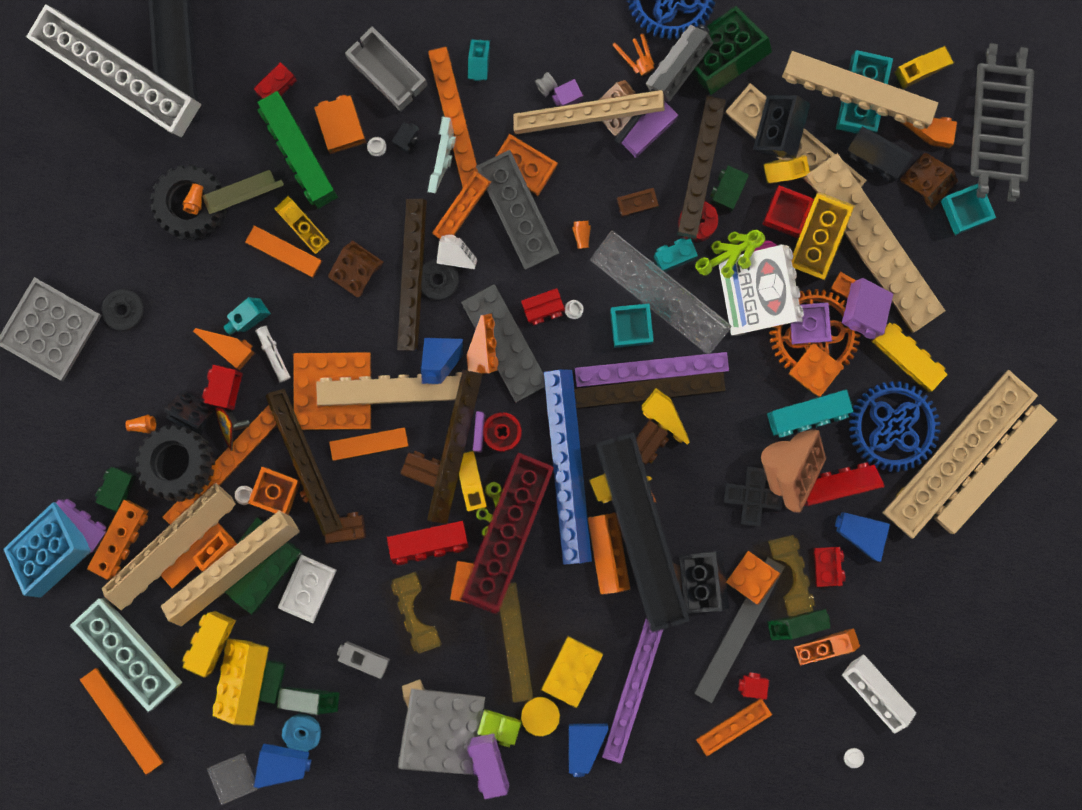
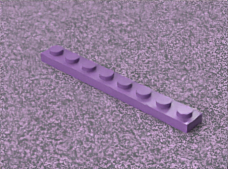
(651, 369)
(632, 694)

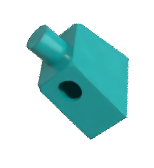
(246, 315)

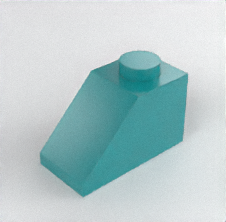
(478, 60)

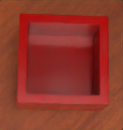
(788, 211)
(222, 387)

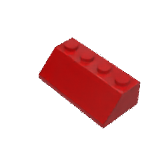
(844, 483)

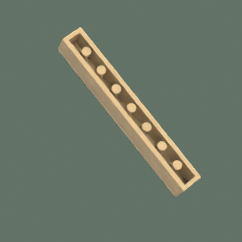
(860, 90)
(384, 390)
(995, 468)
(168, 546)
(230, 568)

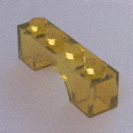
(798, 598)
(424, 636)

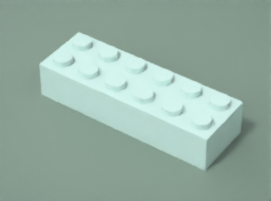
(126, 654)

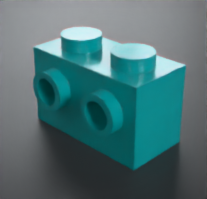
(676, 255)

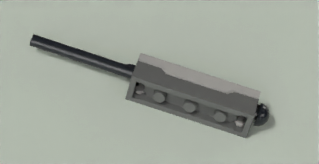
(675, 68)

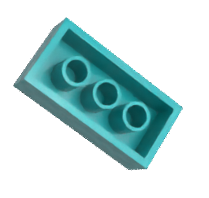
(875, 67)
(814, 411)

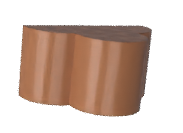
(794, 467)

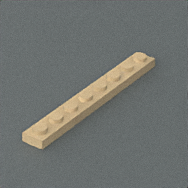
(589, 112)

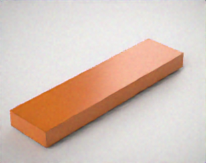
(462, 205)
(283, 251)
(369, 444)
(185, 564)
(734, 727)

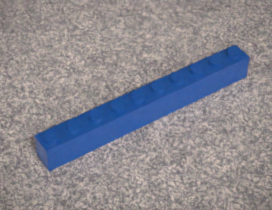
(567, 466)

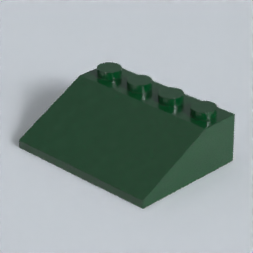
(734, 50)
(259, 583)

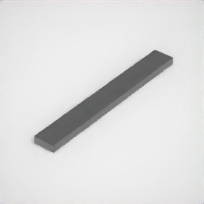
(732, 643)

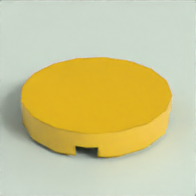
(540, 716)

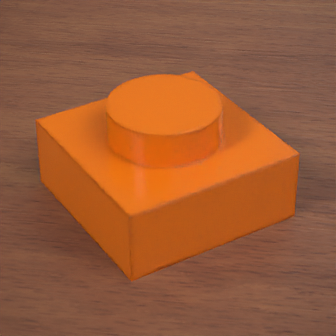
(842, 284)

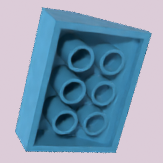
(46, 551)

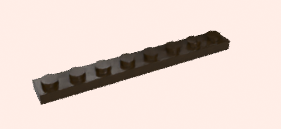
(701, 167)
(412, 275)
(642, 390)
(454, 446)
(304, 462)

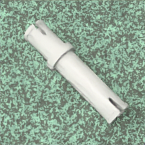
(272, 353)

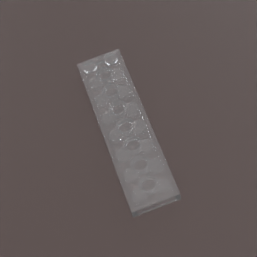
(662, 292)

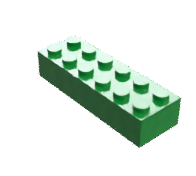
(293, 144)

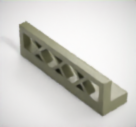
(240, 191)

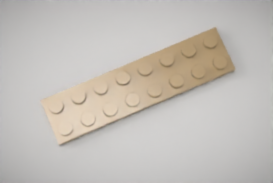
(747, 114)

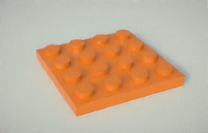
(309, 370)

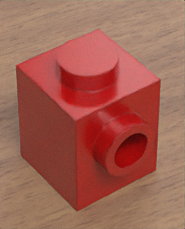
(754, 686)

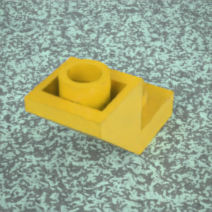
(786, 169)

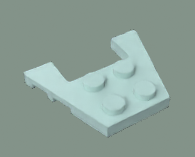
(443, 159)

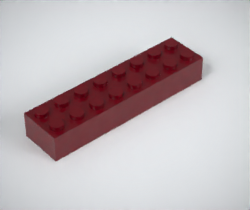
(507, 533)

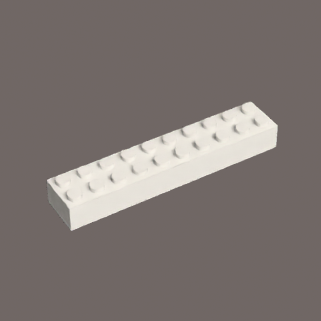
(113, 71)

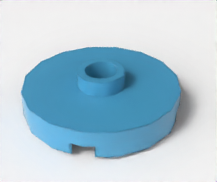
(299, 741)

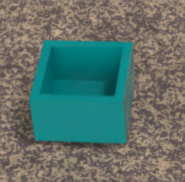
(966, 210)
(631, 325)

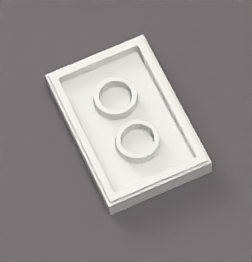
(307, 588)

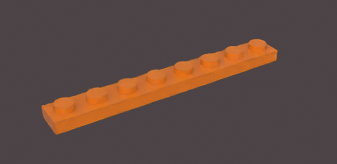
(452, 109)
(230, 460)

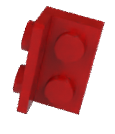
(828, 566)

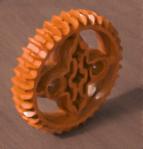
(809, 298)

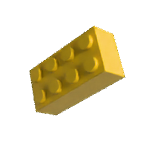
(821, 235)
(240, 682)

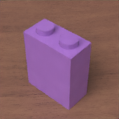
(867, 308)

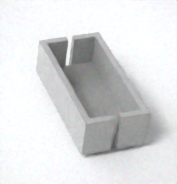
(386, 69)

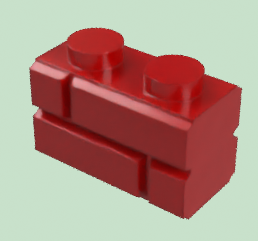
(277, 80)
(543, 306)

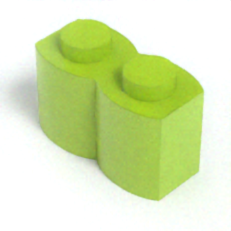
(503, 727)

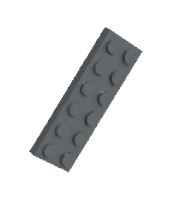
(518, 210)
(514, 356)

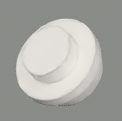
(376, 146)
(573, 309)
(243, 495)
(854, 758)

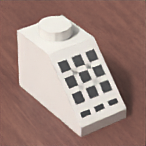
(455, 253)

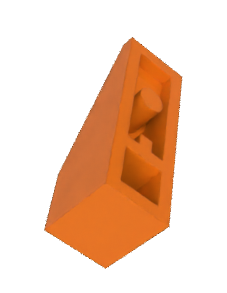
(232, 349)

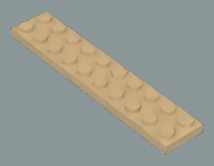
(878, 246)
(960, 454)

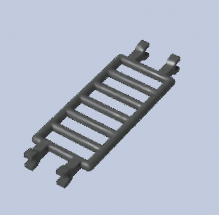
(1020, 69)

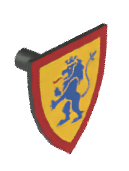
(228, 424)

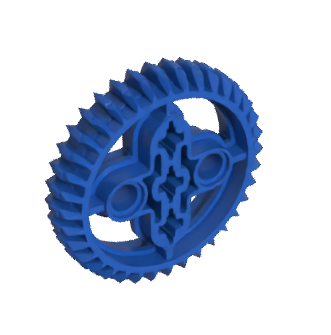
(704, 8)
(899, 441)

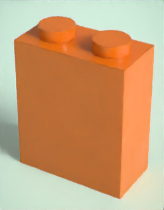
(340, 124)

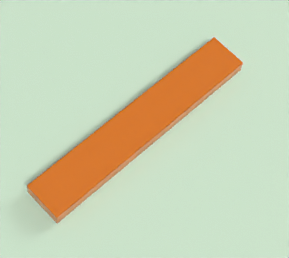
(121, 721)

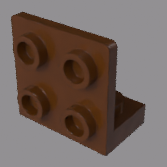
(930, 179)
(354, 268)

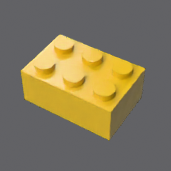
(208, 643)
(572, 671)

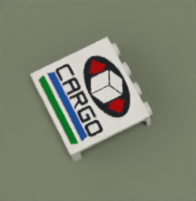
(763, 293)

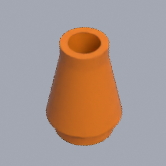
(193, 200)
(582, 232)
(142, 424)

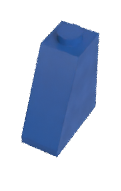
(439, 358)
(863, 533)
(584, 746)
(280, 765)

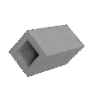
(363, 659)

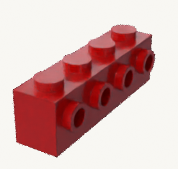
(427, 542)

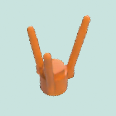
(644, 63)

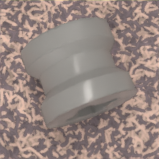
(546, 84)

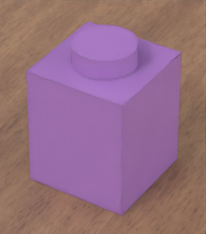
(567, 94)

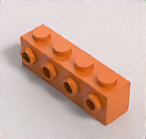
(118, 539)
(611, 574)

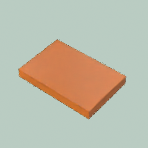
(534, 165)

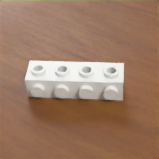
(879, 694)

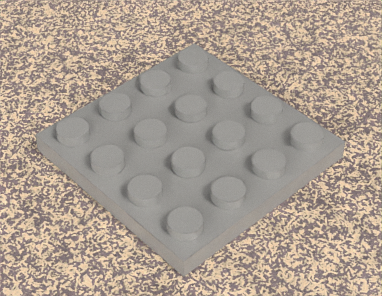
(48, 329)
(440, 731)

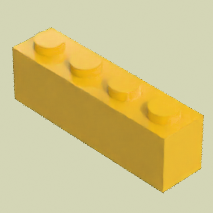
(910, 358)

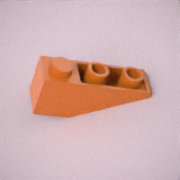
(939, 133)
(482, 353)
(827, 647)

